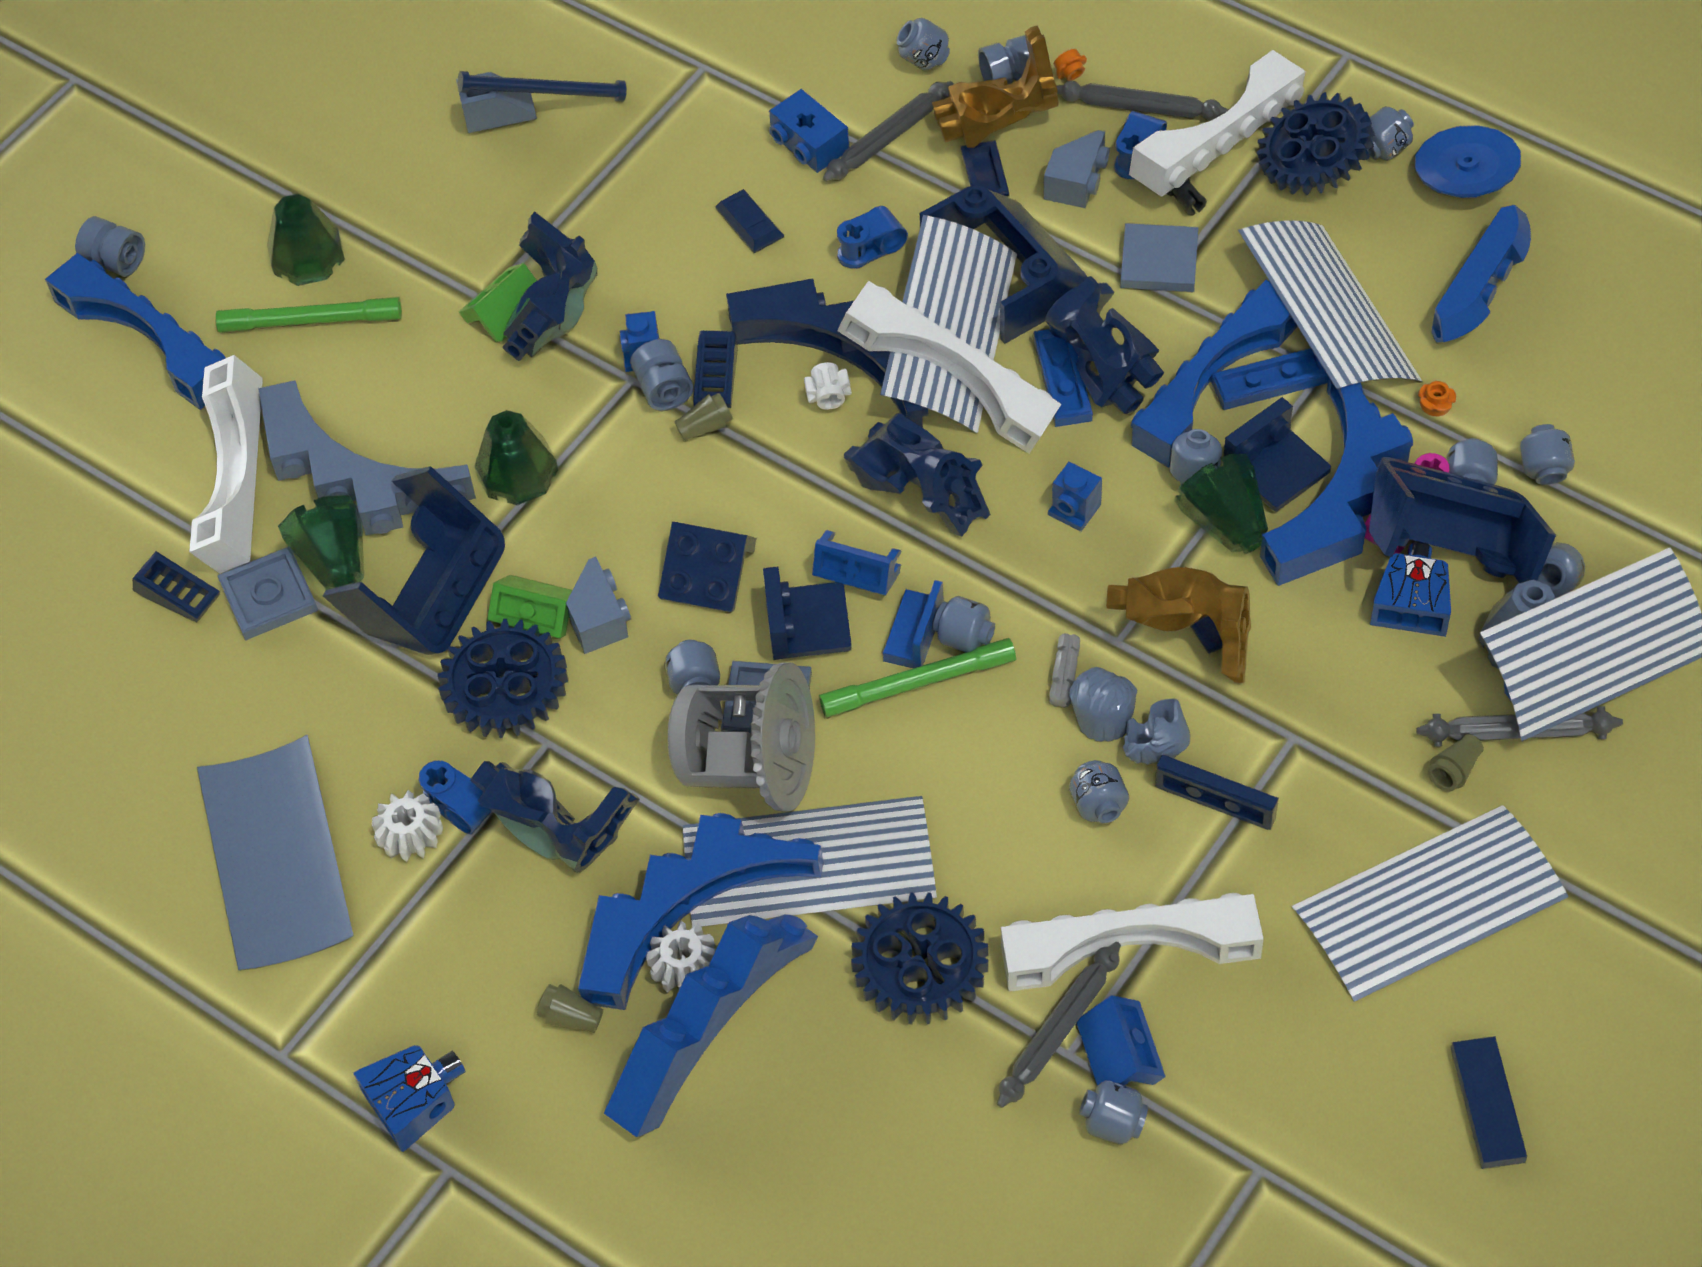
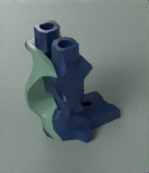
(557, 299)
(534, 816)

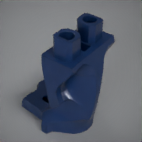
(1119, 366)
(908, 453)

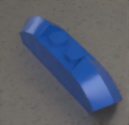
(1475, 286)

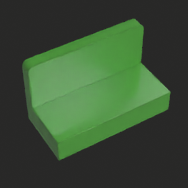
(498, 300)
(532, 602)

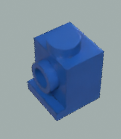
(640, 330)
(1075, 496)

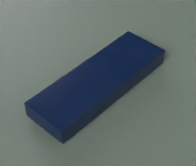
(1216, 792)
(1488, 1102)

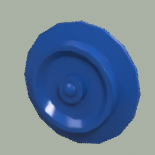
(1468, 161)

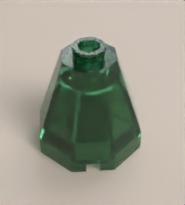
(303, 241)
(514, 459)
(1226, 503)
(327, 540)

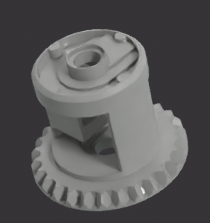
(771, 758)

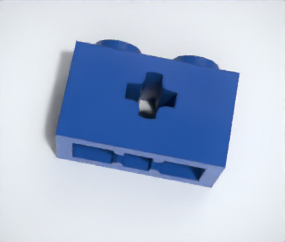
(808, 130)

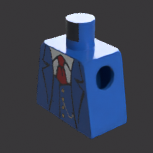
(1414, 593)
(409, 1092)

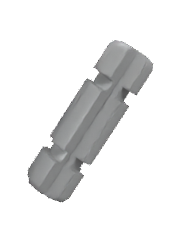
(1064, 669)

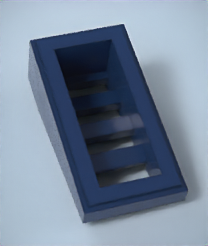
(715, 347)
(160, 565)

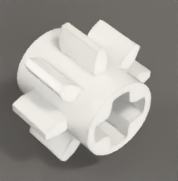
(827, 386)

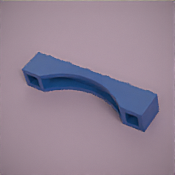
(92, 294)
(1254, 327)

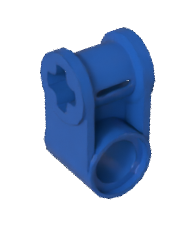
(1136, 129)
(871, 234)
(453, 795)

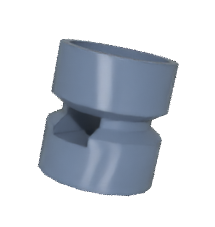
(1004, 61)
(110, 245)
(661, 374)

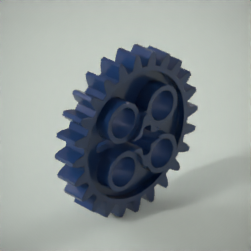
(1315, 143)
(503, 678)
(889, 976)

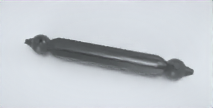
(1141, 100)
(886, 131)
(1506, 727)
(1059, 1024)

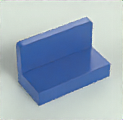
(913, 627)
(1120, 1043)

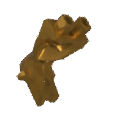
(990, 105)
(1183, 596)

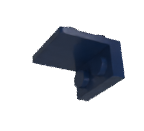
(1280, 458)
(704, 566)
(806, 618)

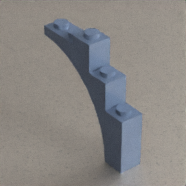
(303, 448)

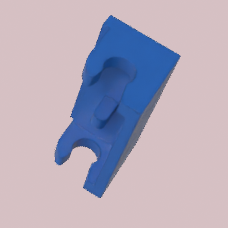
(855, 566)

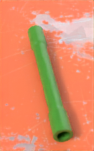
(367, 310)
(855, 696)

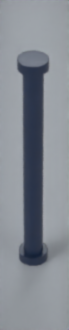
(507, 84)

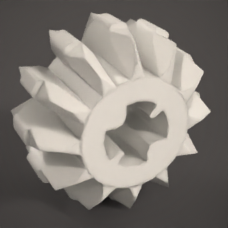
(407, 825)
(676, 945)

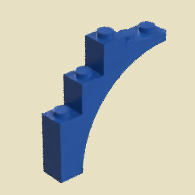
(1333, 523)
(674, 888)
(705, 1002)

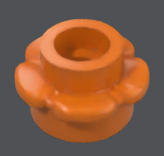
(1070, 65)
(1433, 404)

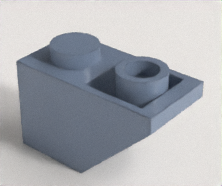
(495, 108)
(1075, 169)
(595, 611)

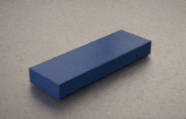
(1062, 378)
(1268, 379)

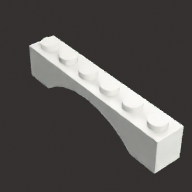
(1174, 155)
(887, 324)
(224, 528)
(1215, 928)

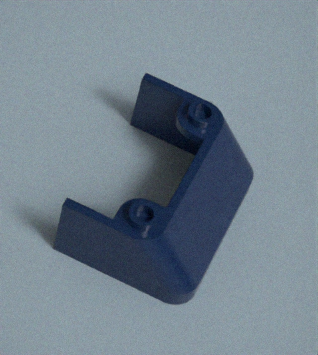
(1044, 267)
(1458, 516)
(447, 579)

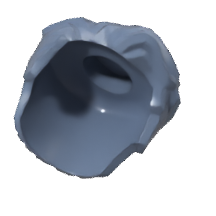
(1102, 703)
(1163, 733)

